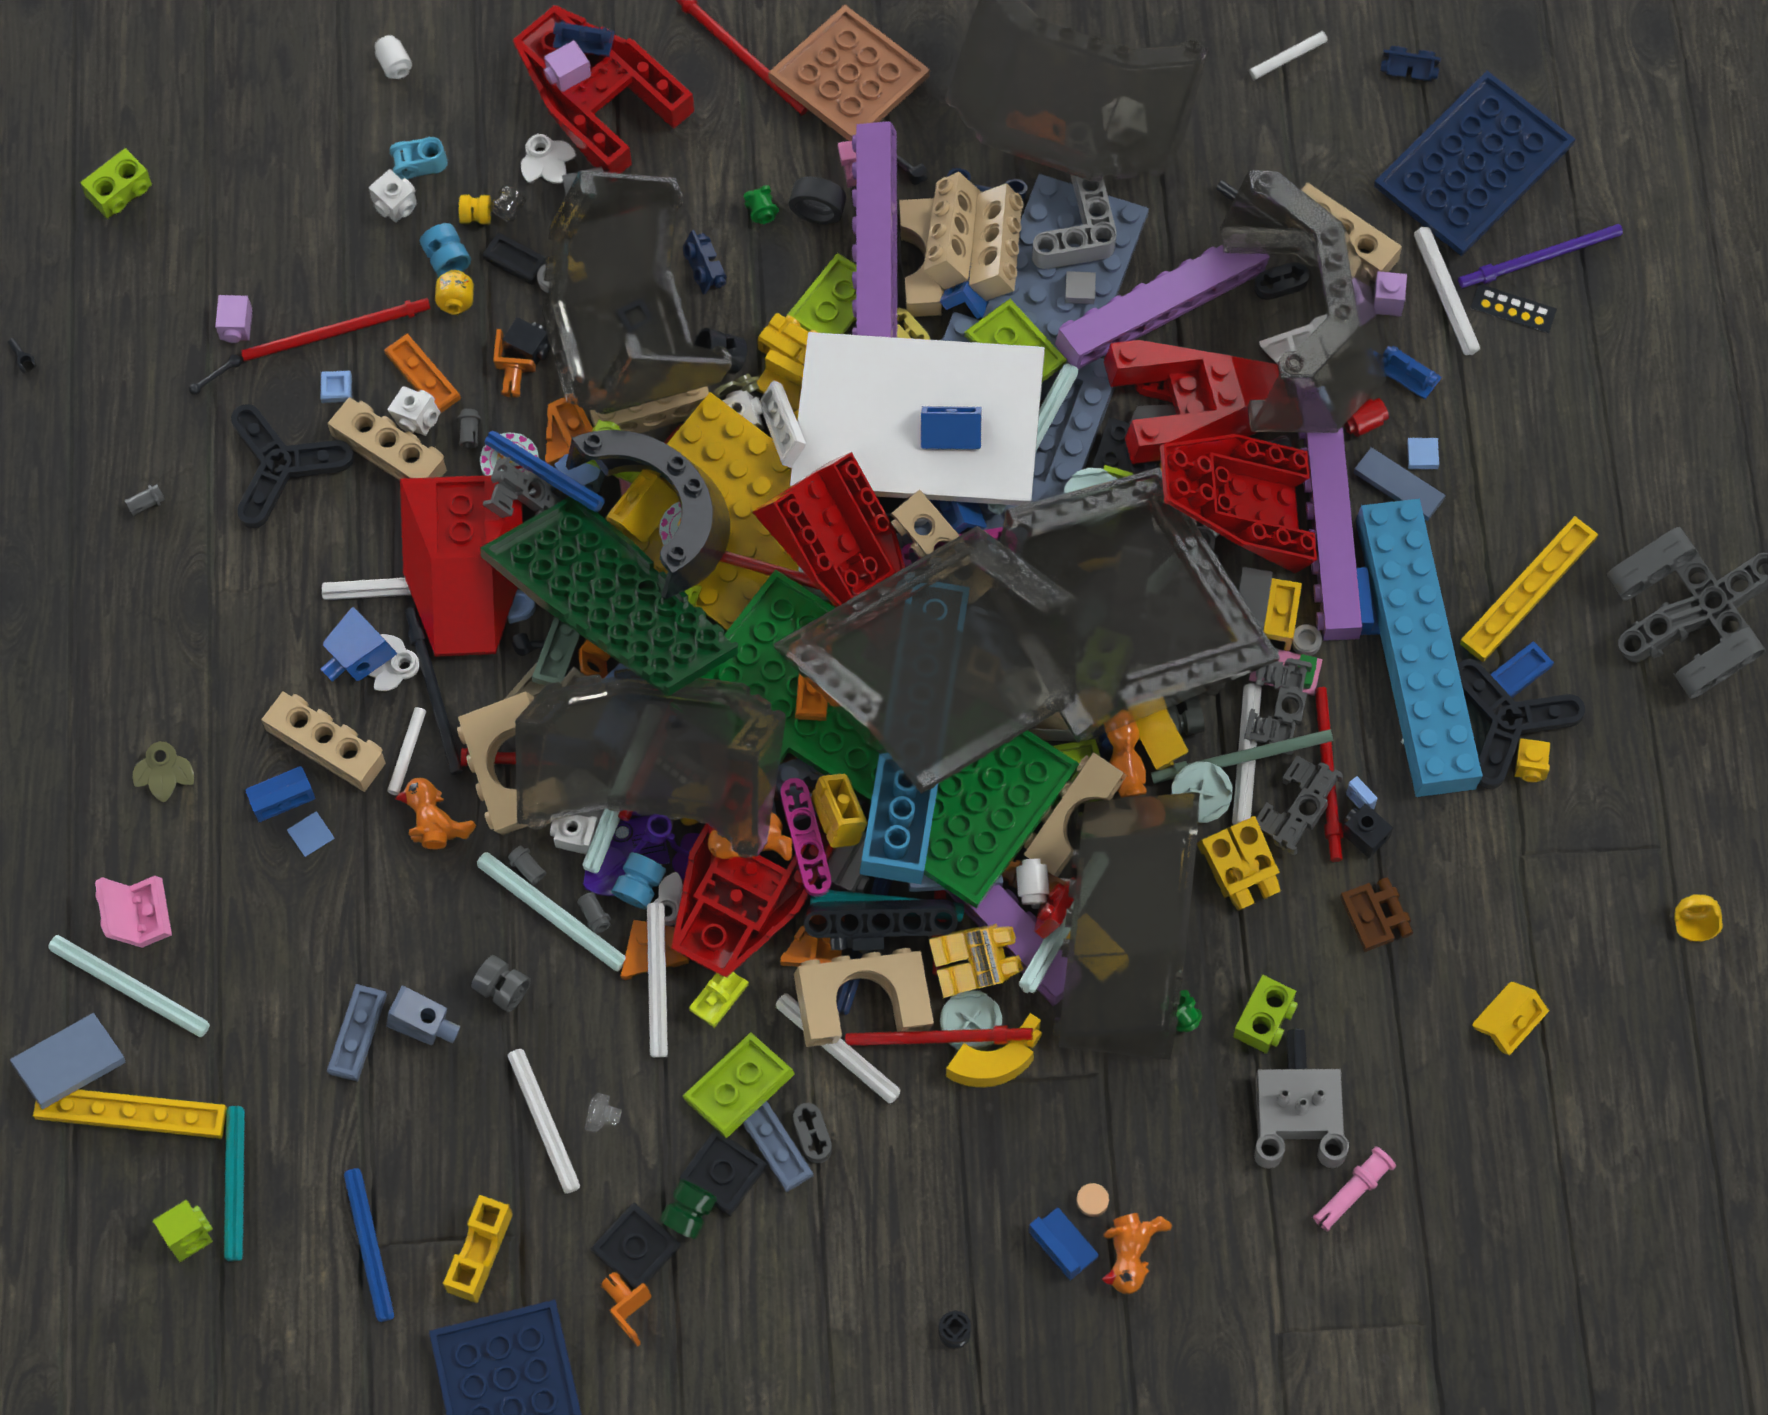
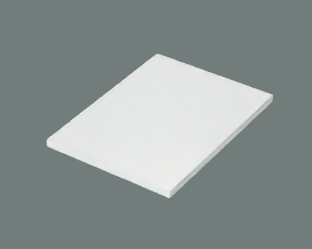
(869, 400)

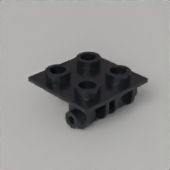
(1114, 450)

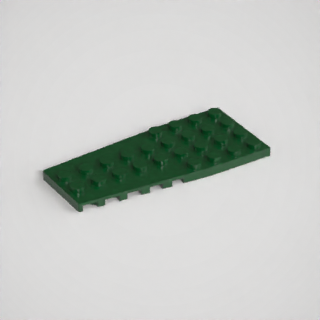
(609, 594)

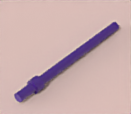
(1489, 272)

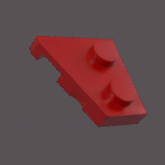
(1054, 911)

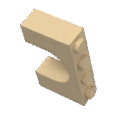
(484, 734)
(897, 973)

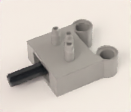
(1299, 1106)

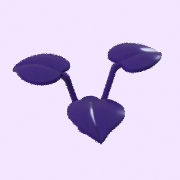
(656, 832)

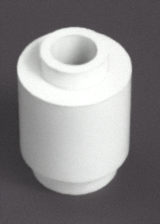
(392, 57)
(1032, 882)

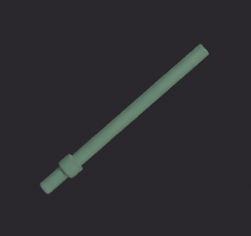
(1250, 754)

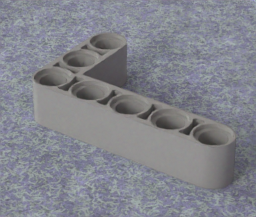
(1084, 235)

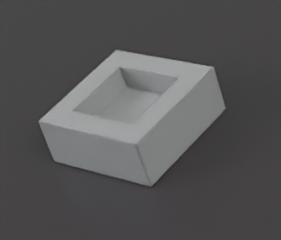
(1080, 287)

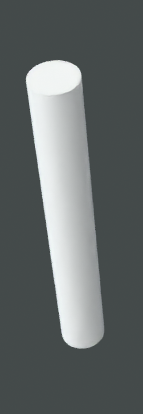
(1288, 55)
(406, 751)

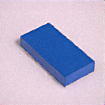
(1522, 669)

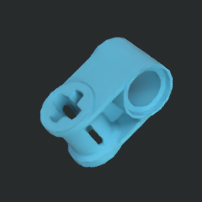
(416, 157)

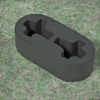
(805, 1135)

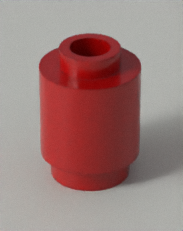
(1367, 418)

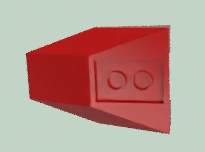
(1242, 493)
(835, 530)
(452, 586)

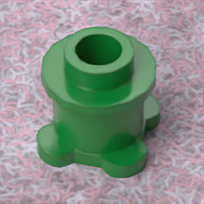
(761, 205)
(1187, 1015)

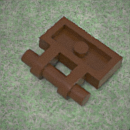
(1368, 918)

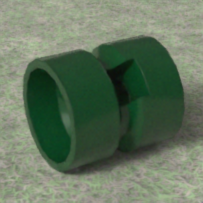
(687, 1210)

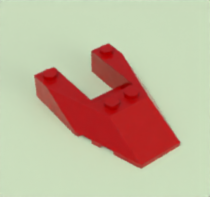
(575, 107)
(1205, 387)
(737, 903)

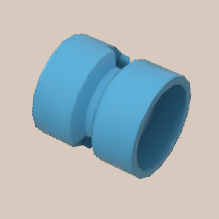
(444, 249)
(638, 881)

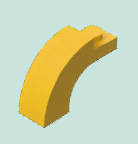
(994, 1067)

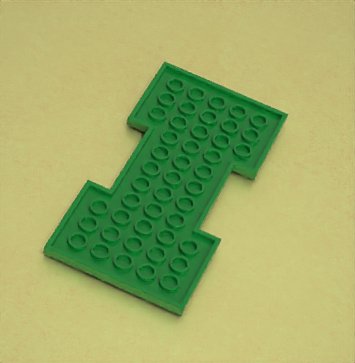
(978, 813)

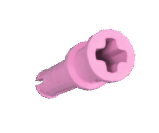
(1363, 1178)

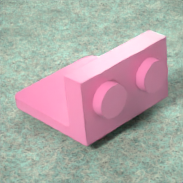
(133, 912)

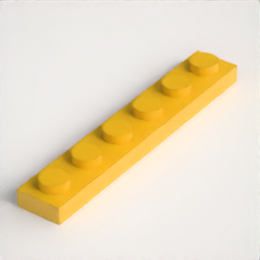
(1528, 589)
(137, 1113)

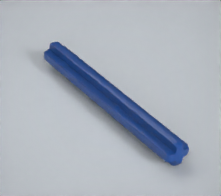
(545, 471)
(369, 1245)

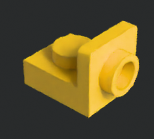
(1532, 760)

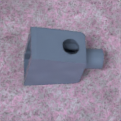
(409, 1011)

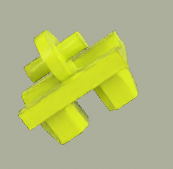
(718, 997)

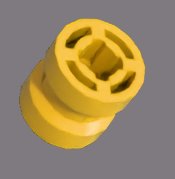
(474, 209)

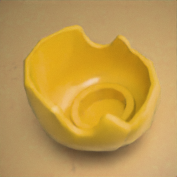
(1698, 918)

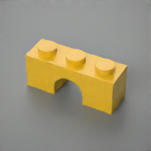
(485, 1234)

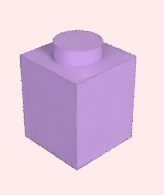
(566, 66)
(1389, 293)
(233, 318)

